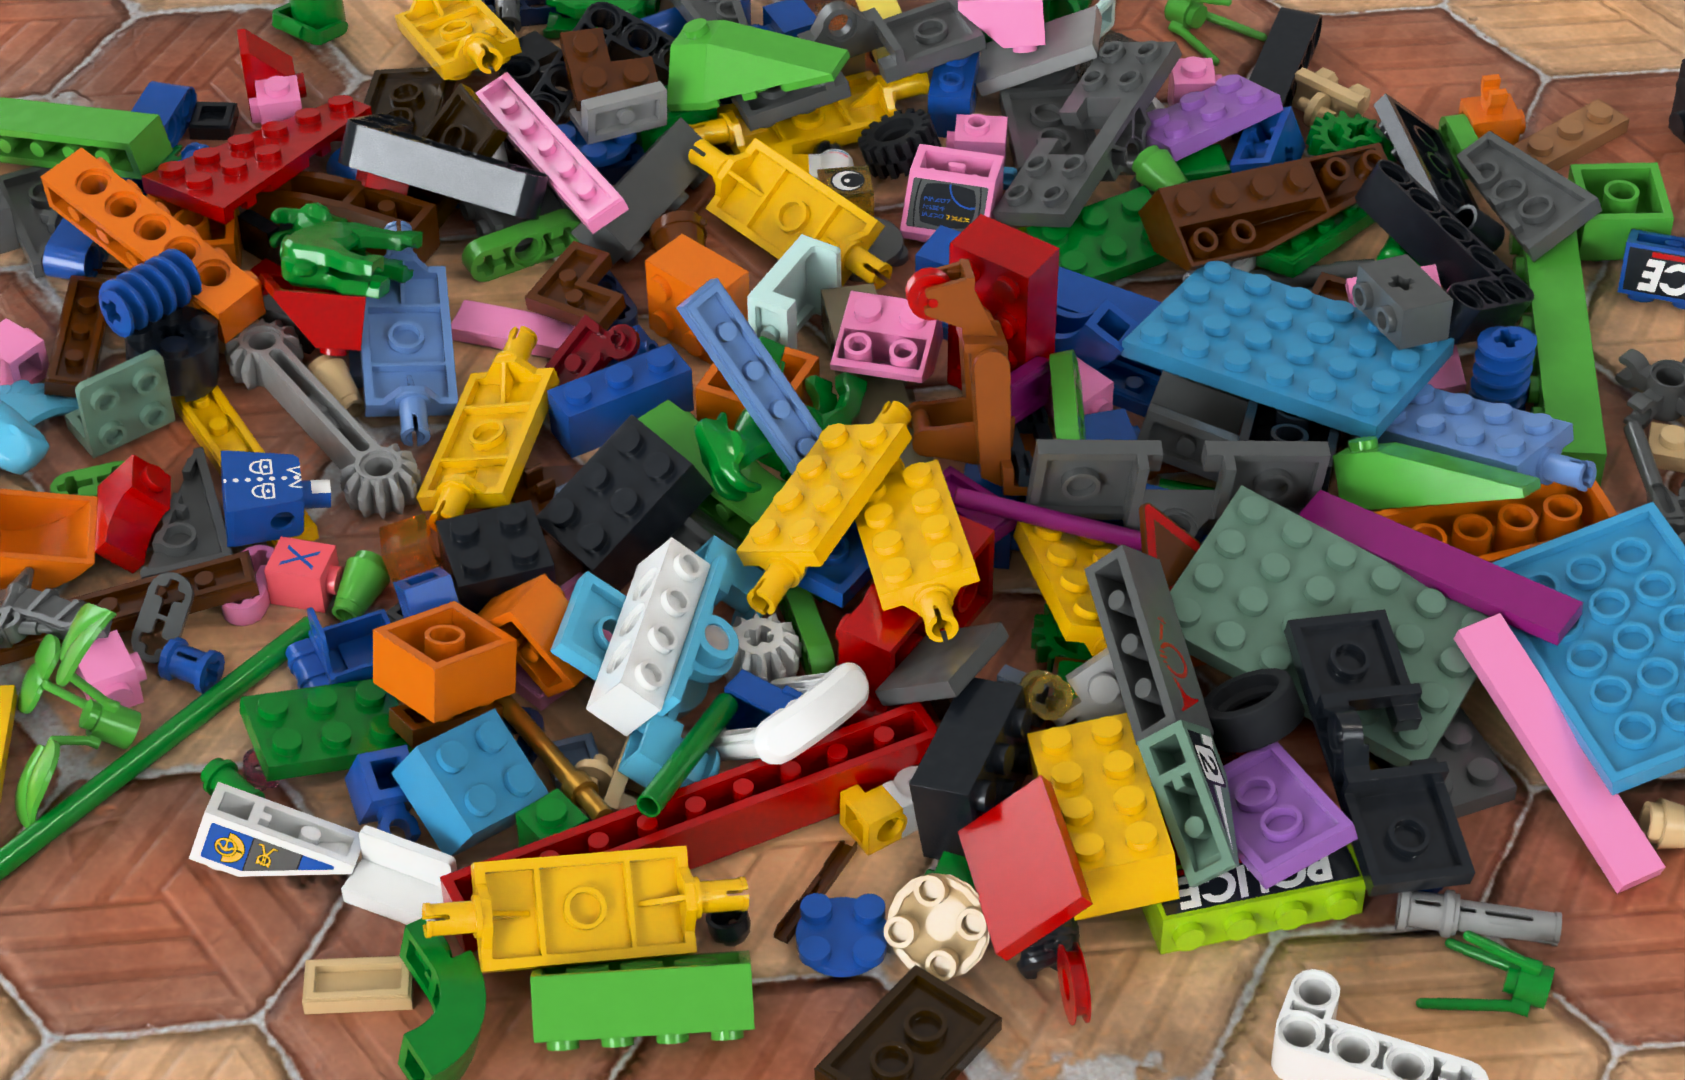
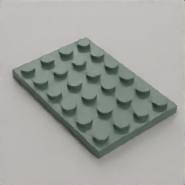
(1279, 567)

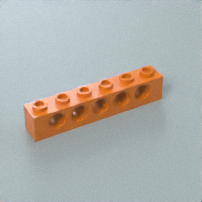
(137, 229)

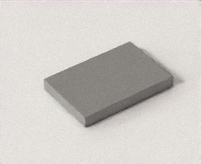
(1068, 43)

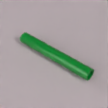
(687, 755)

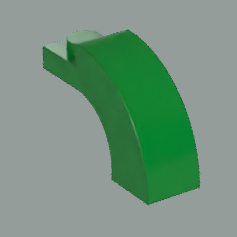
(457, 994)

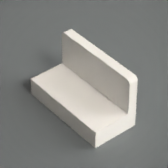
(396, 876)

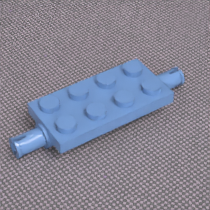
(409, 348)
(1491, 436)

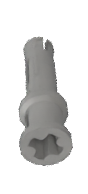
(1452, 914)

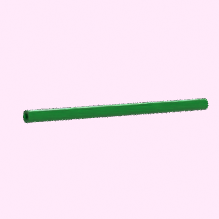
(149, 750)

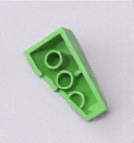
(1409, 476)

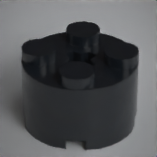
(188, 347)

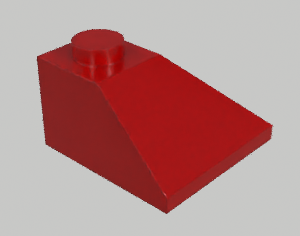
(322, 315)

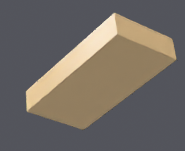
(357, 985)

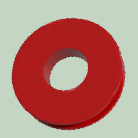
(1074, 983)

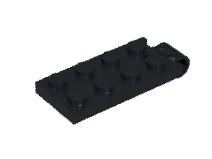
(1428, 160)

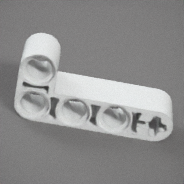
(1319, 1047)

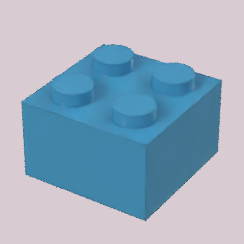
(469, 782)

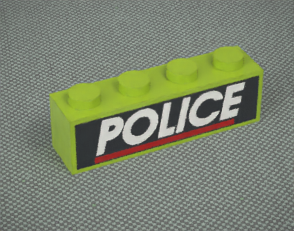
(1240, 907)

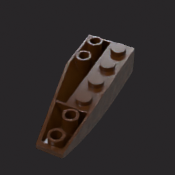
(357, 204)
(1254, 208)

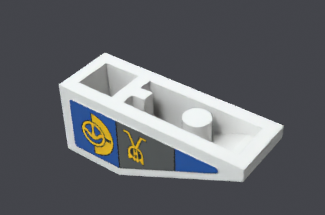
(269, 839)

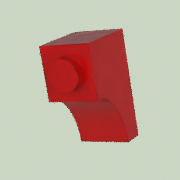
(129, 510)

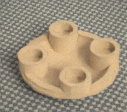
(937, 925)

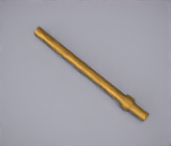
(575, 783)

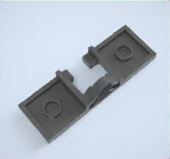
(912, 38)
(1110, 98)
(1111, 476)

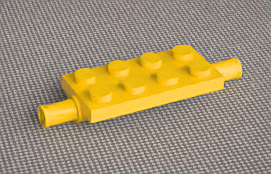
(458, 36)
(834, 122)
(778, 202)
(489, 433)
(821, 502)
(917, 545)
(1058, 568)
(584, 908)

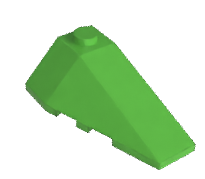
(734, 59)

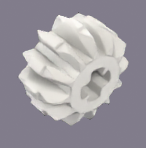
(766, 648)

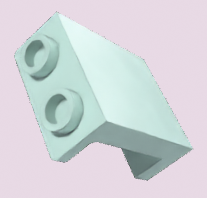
(793, 290)

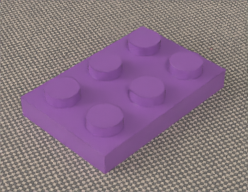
(1210, 115)
(1281, 815)

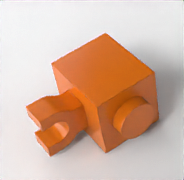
(1494, 111)

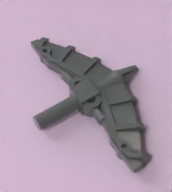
(35, 612)

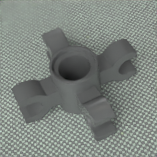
(1661, 386)

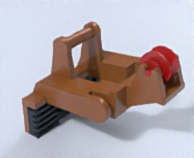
(979, 423)

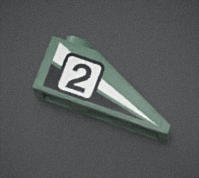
(1193, 798)

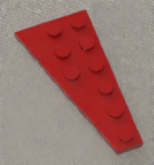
(233, 173)

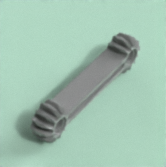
(372, 475)

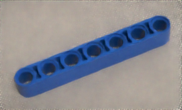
(68, 248)

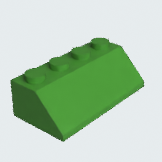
(643, 999)

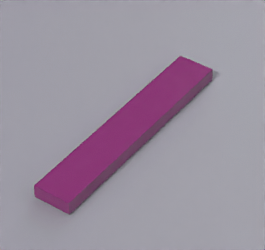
(1449, 569)

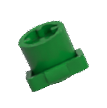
(311, 20)

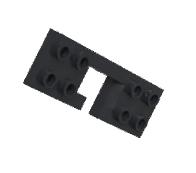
(1399, 813)

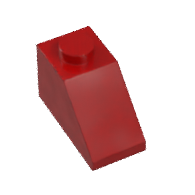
(263, 61)

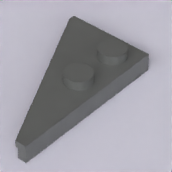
(30, 213)
(192, 526)

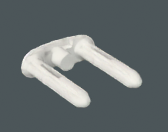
(789, 731)

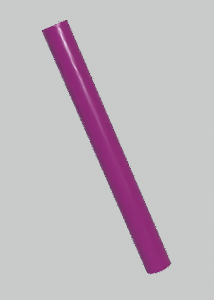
(1047, 518)

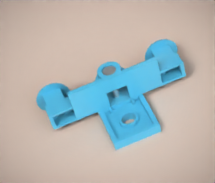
(703, 659)

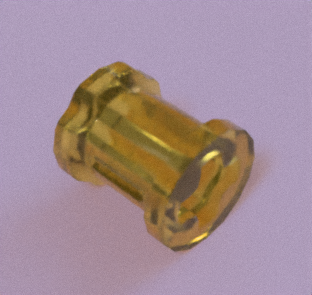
(1057, 704)

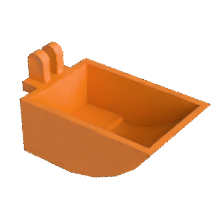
(48, 534)

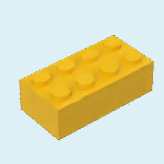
(1108, 812)

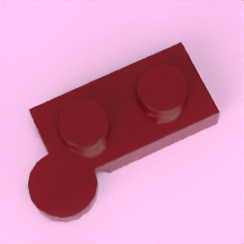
(592, 348)

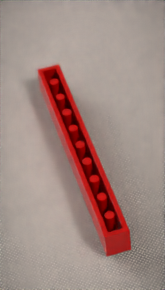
(743, 802)

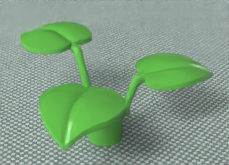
(102, 719)

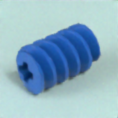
(149, 291)
(1503, 365)

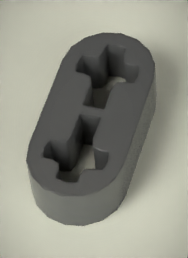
(151, 612)

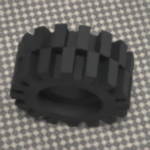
(893, 142)

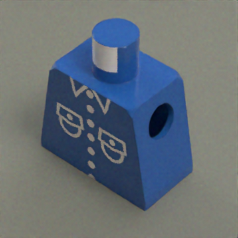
(266, 496)

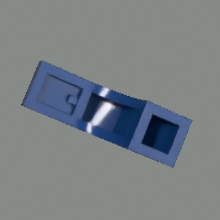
(1094, 334)

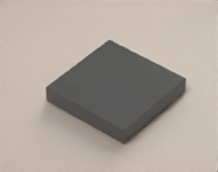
(942, 668)

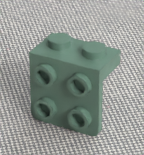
(121, 404)

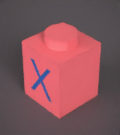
(303, 574)

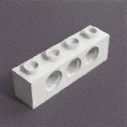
(648, 637)

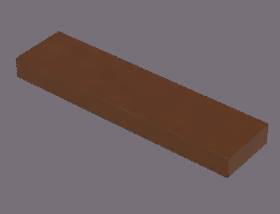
(78, 338)

